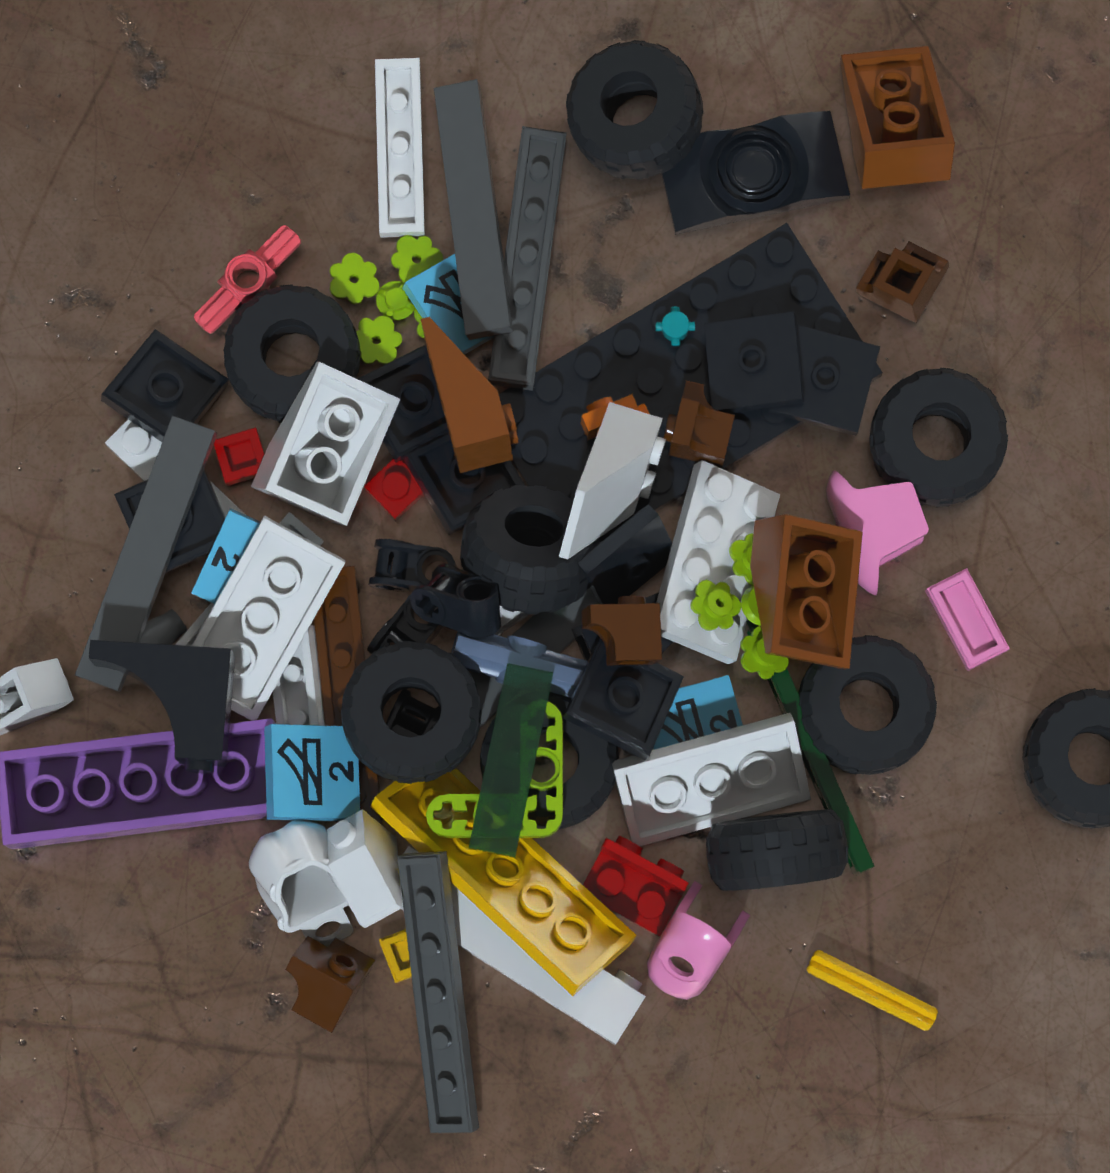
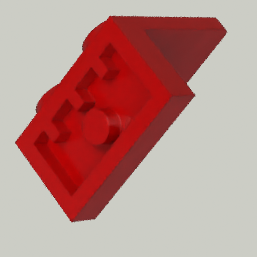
(635, 886)

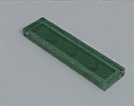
(511, 760)

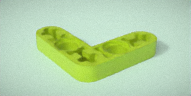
(529, 827)

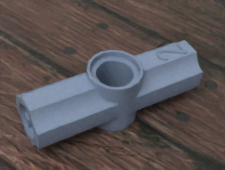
(493, 653)

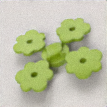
(390, 298)
(713, 615)

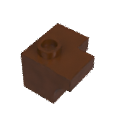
(903, 280)
(698, 428)
(627, 629)
(327, 980)

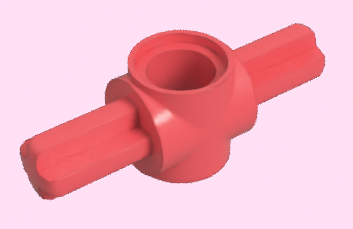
(263, 262)

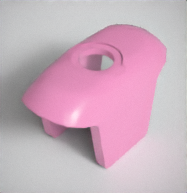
(886, 516)
(694, 942)

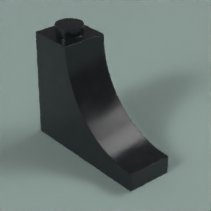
(193, 688)

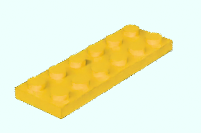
(524, 896)

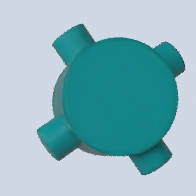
(675, 326)

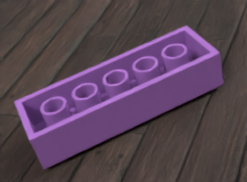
(126, 788)

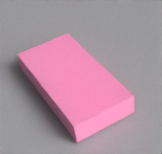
(967, 619)

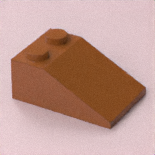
(897, 117)
(472, 407)
(806, 588)

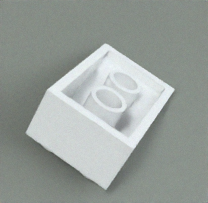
(326, 444)
(613, 476)

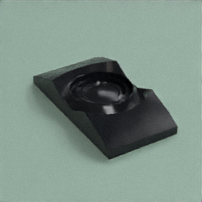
(756, 172)

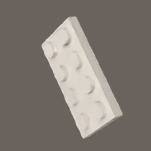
(713, 516)
(268, 609)
(712, 780)

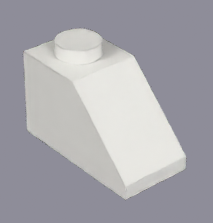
(32, 694)
(365, 866)

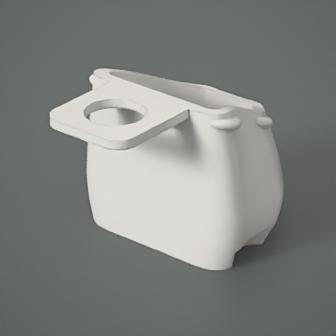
(297, 881)

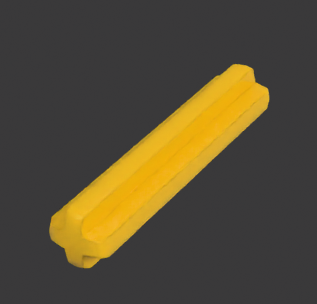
(872, 990)

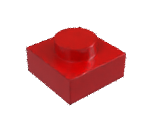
(239, 455)
(394, 489)

